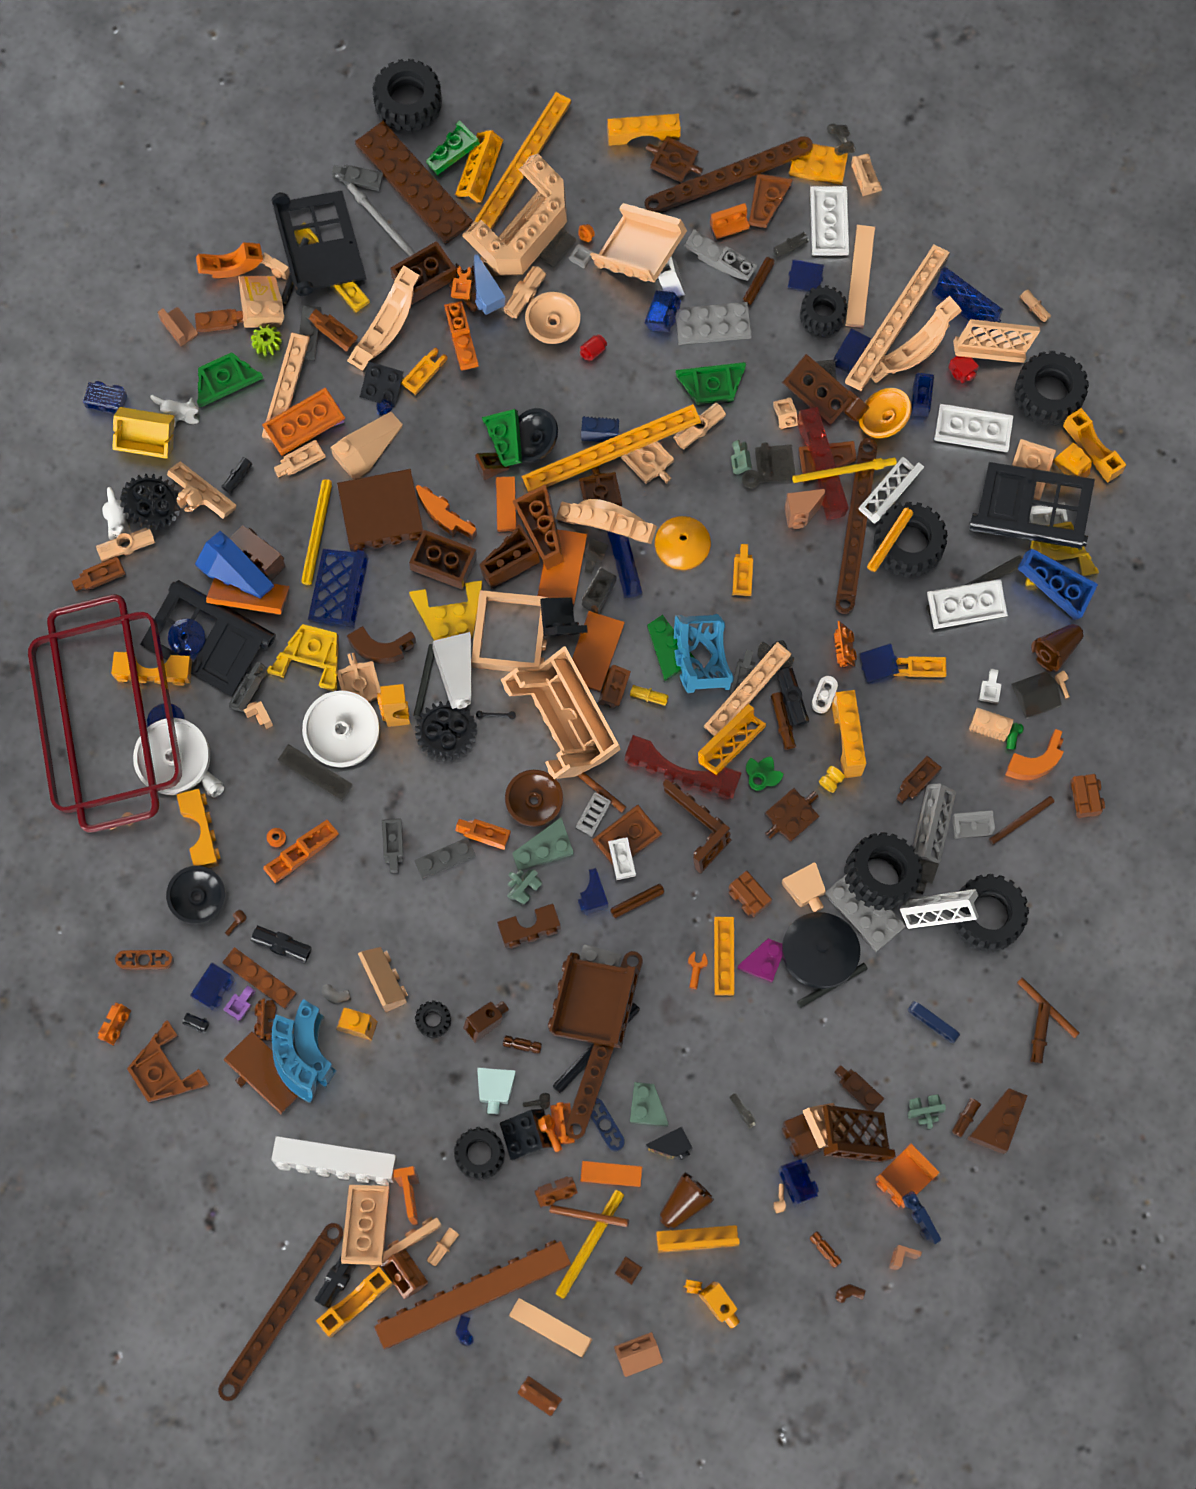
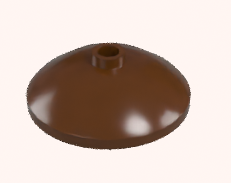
(529, 786)

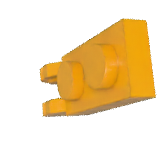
(423, 371)
(922, 666)

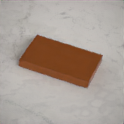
(634, 826)

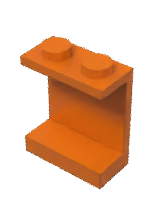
(906, 1174)

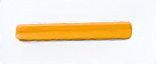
(890, 539)

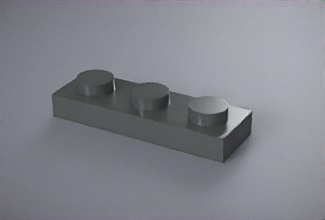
(308, 329)
(445, 858)

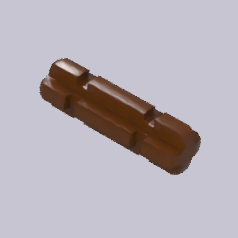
(522, 1044)

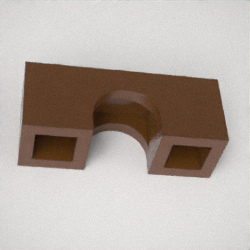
(513, 933)

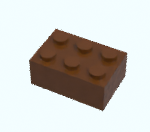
(432, 266)
(443, 559)

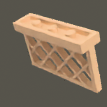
(995, 348)

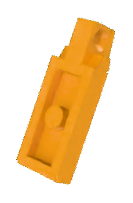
(742, 572)

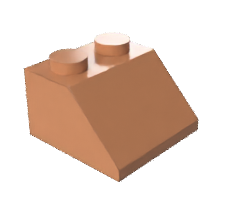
(802, 507)

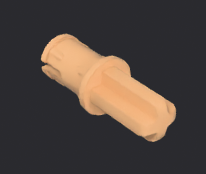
(1035, 305)
(442, 1247)

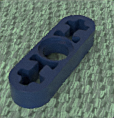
(933, 1022)
(617, 1134)

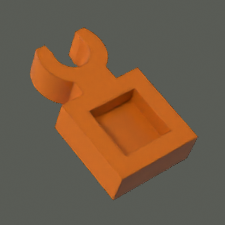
(462, 287)

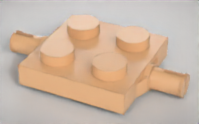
(649, 462)
(359, 679)

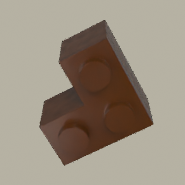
(801, 1137)

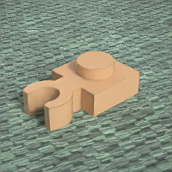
(277, 267)

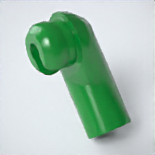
(1013, 735)

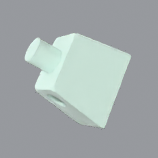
(495, 1087)

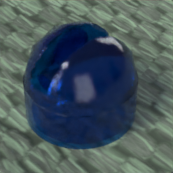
(383, 407)

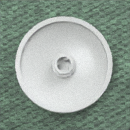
(341, 729)
(193, 752)

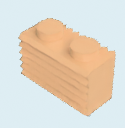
(991, 724)

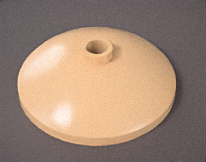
(549, 308)

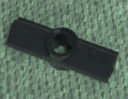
(795, 707)
(281, 944)
(334, 1283)

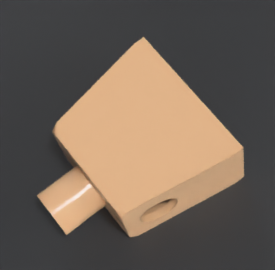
(806, 887)

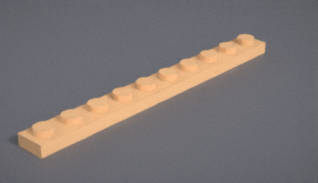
(897, 317)

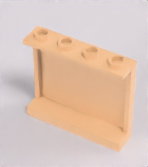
(640, 243)

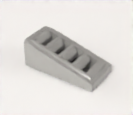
(596, 797)

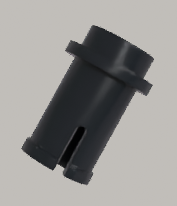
(196, 1022)

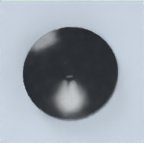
(821, 950)

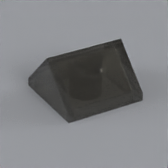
(1037, 694)

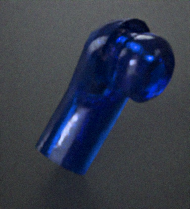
(462, 1332)

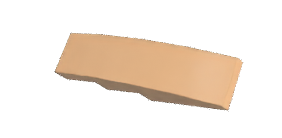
(550, 1327)

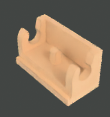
(865, 174)

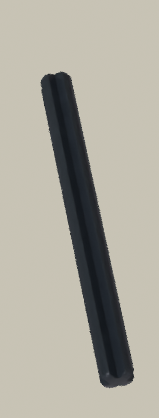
(582, 1061)

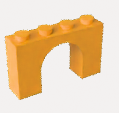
(846, 714)

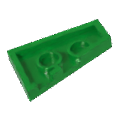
(455, 147)
(505, 434)
(664, 644)

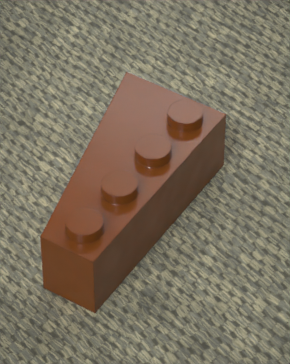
(539, 520)

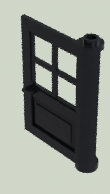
(322, 262)
(1009, 500)
(228, 646)

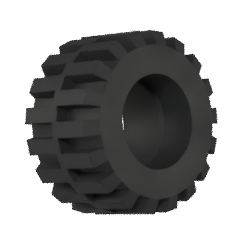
(826, 297)
(461, 1153)

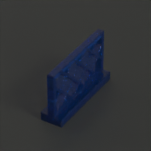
(966, 299)
(625, 565)
(353, 592)

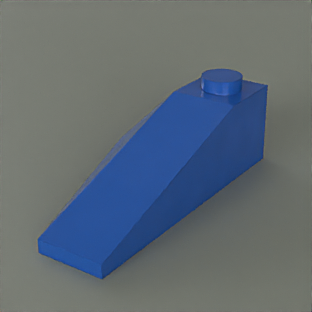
(226, 562)

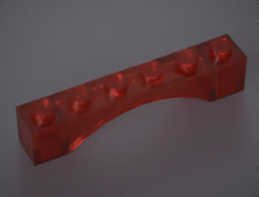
(814, 435)
(644, 754)

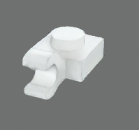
(990, 689)

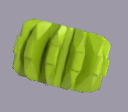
(259, 340)

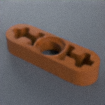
(158, 964)

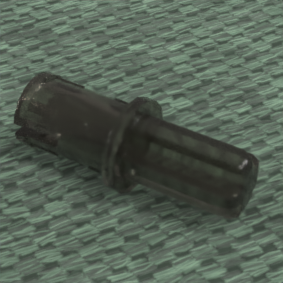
(790, 244)

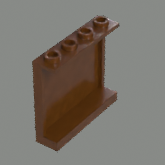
(380, 510)
(593, 1002)

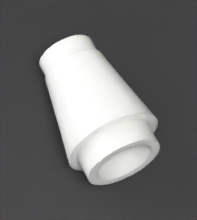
(212, 785)

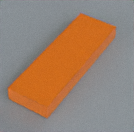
(505, 508)
(611, 1174)

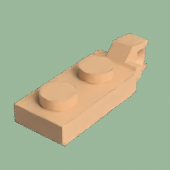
(300, 459)

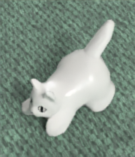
(181, 411)
(116, 518)

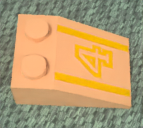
(261, 301)

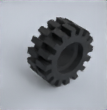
(427, 1008)

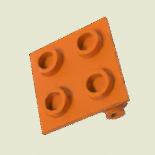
(843, 640)

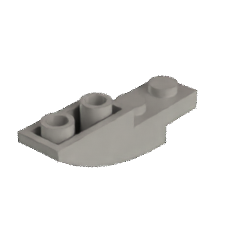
(718, 257)

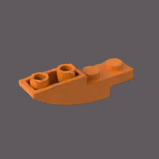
(461, 335)
(438, 511)

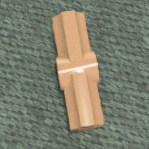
(524, 292)
(708, 419)
(136, 539)

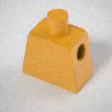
(1073, 461)
(357, 1023)
(714, 1297)

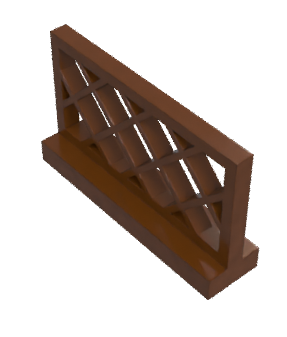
(858, 1149)

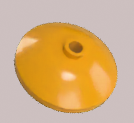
(886, 405)
(679, 553)

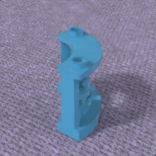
(691, 677)
(306, 1041)
(291, 1069)

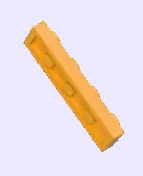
(724, 956)

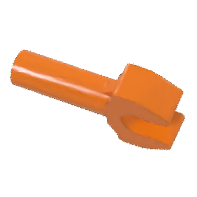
(696, 969)
(546, 1125)

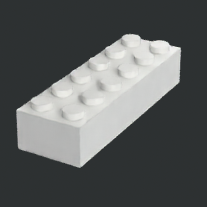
(334, 1159)

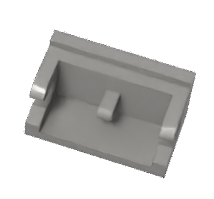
(973, 824)

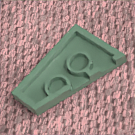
(544, 847)

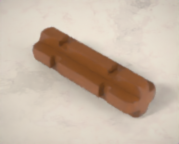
(825, 1249)

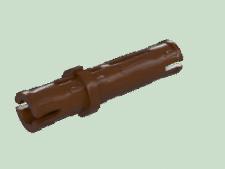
(785, 728)
(1040, 1033)

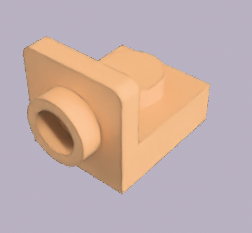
(786, 413)
(262, 716)

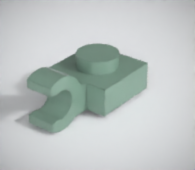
(741, 459)

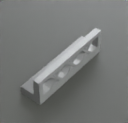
(930, 821)

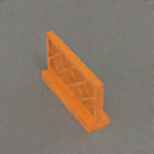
(407, 1178)

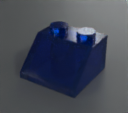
(798, 1182)

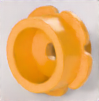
(693, 1286)

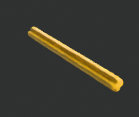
(316, 532)
(588, 1246)

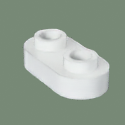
(824, 695)

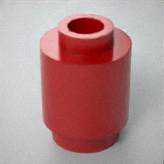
(593, 347)

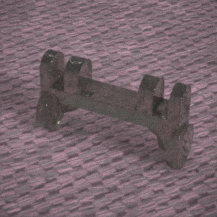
(843, 132)

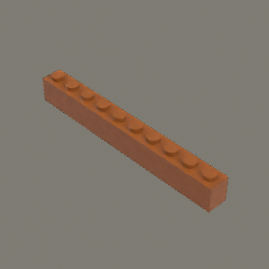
(472, 1295)

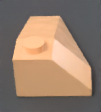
(364, 446)

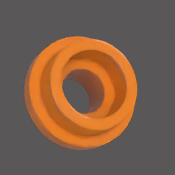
(586, 232)
(276, 843)

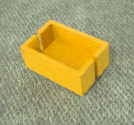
(143, 432)

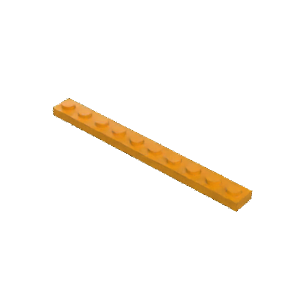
(532, 145)
(612, 448)

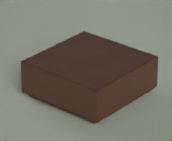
(628, 1270)

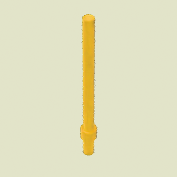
(876, 464)

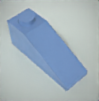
(488, 294)

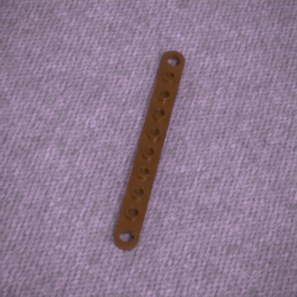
(729, 175)
(855, 530)
(593, 1075)
(280, 1311)

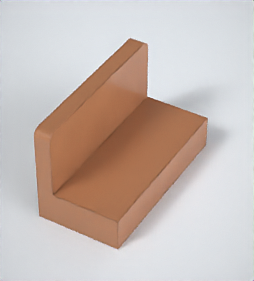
(178, 325)
(898, 1256)
(638, 1354)

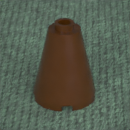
(1057, 646)
(685, 1201)

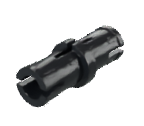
(236, 475)

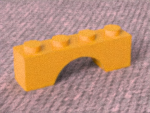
(623, 130)
(1082, 431)
(177, 669)
(393, 705)
(193, 806)
(347, 1309)

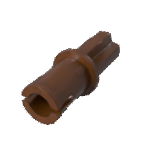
(966, 1117)

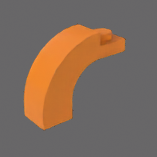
(232, 264)
(1034, 768)

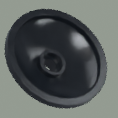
(537, 425)
(186, 885)

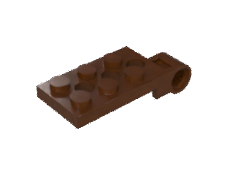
(849, 402)

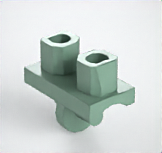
(518, 892)
(935, 1107)

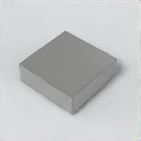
(581, 256)

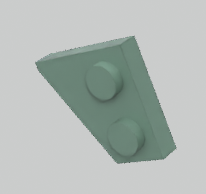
(647, 1106)

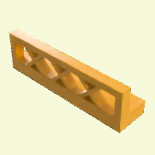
(482, 165)
(726, 735)
(697, 1238)

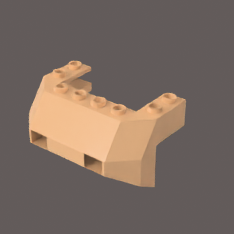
(529, 230)
(567, 711)

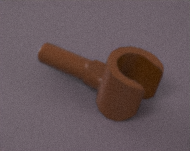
(239, 917)

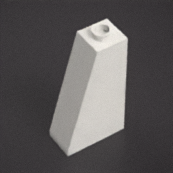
(454, 664)

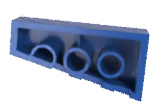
(1058, 582)

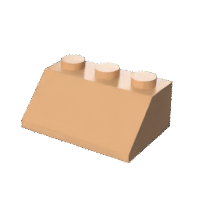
(383, 978)

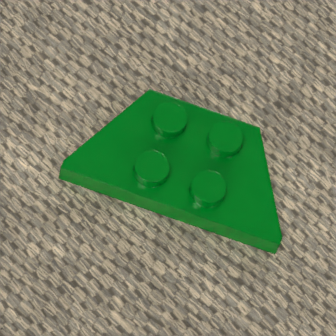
(223, 378)
(712, 383)

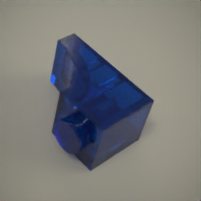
(594, 897)

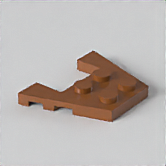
(156, 1074)

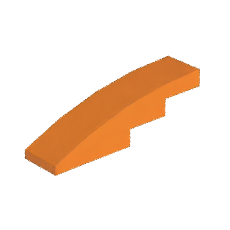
(301, 851)

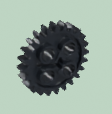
(134, 502)
(435, 743)

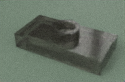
(557, 248)

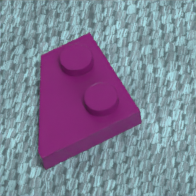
(763, 961)

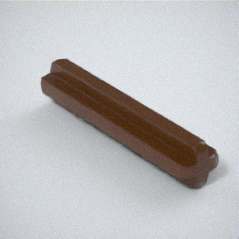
(758, 280)
(637, 900)

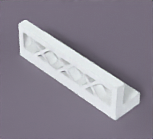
(894, 495)
(940, 902)

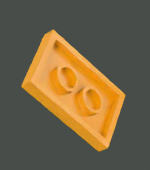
(820, 165)

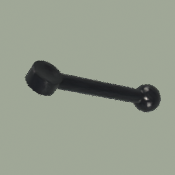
(511, 714)

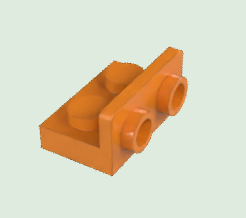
(729, 221)

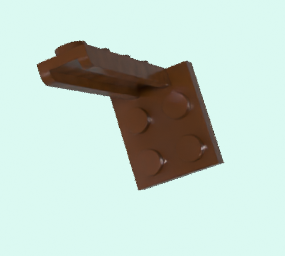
(720, 831)

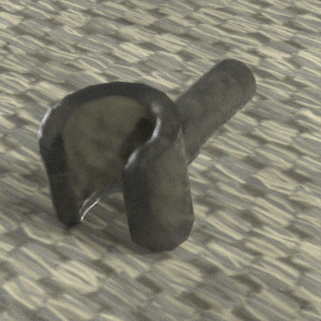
(543, 1101)

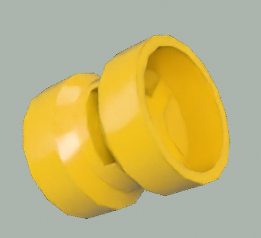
(831, 779)

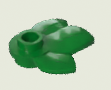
(764, 771)

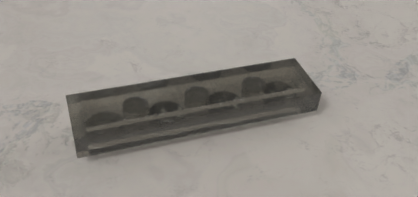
(315, 772)

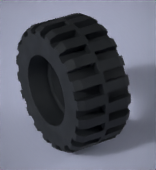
(401, 75)
(1054, 366)
(928, 524)
(898, 854)
(1015, 907)

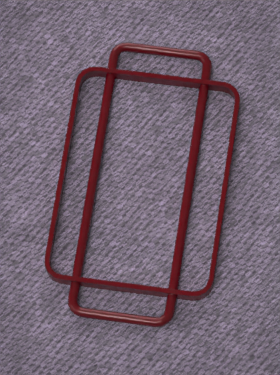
(53, 638)

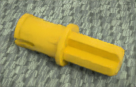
(649, 695)

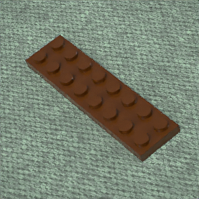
(414, 182)

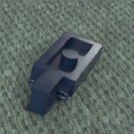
(921, 1217)

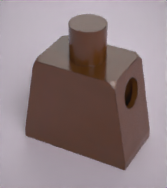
(479, 1023)

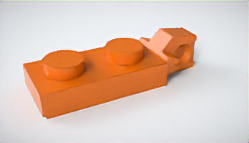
(484, 832)

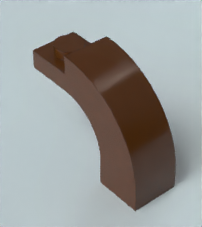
(380, 652)

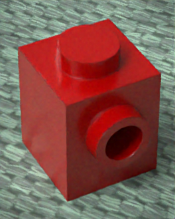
(963, 368)

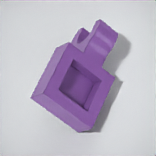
(238, 1005)

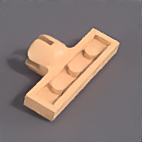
(199, 492)

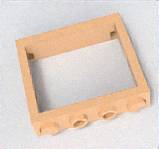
(497, 664)

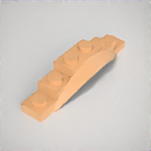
(388, 320)
(921, 344)
(607, 517)

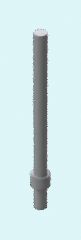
(362, 199)

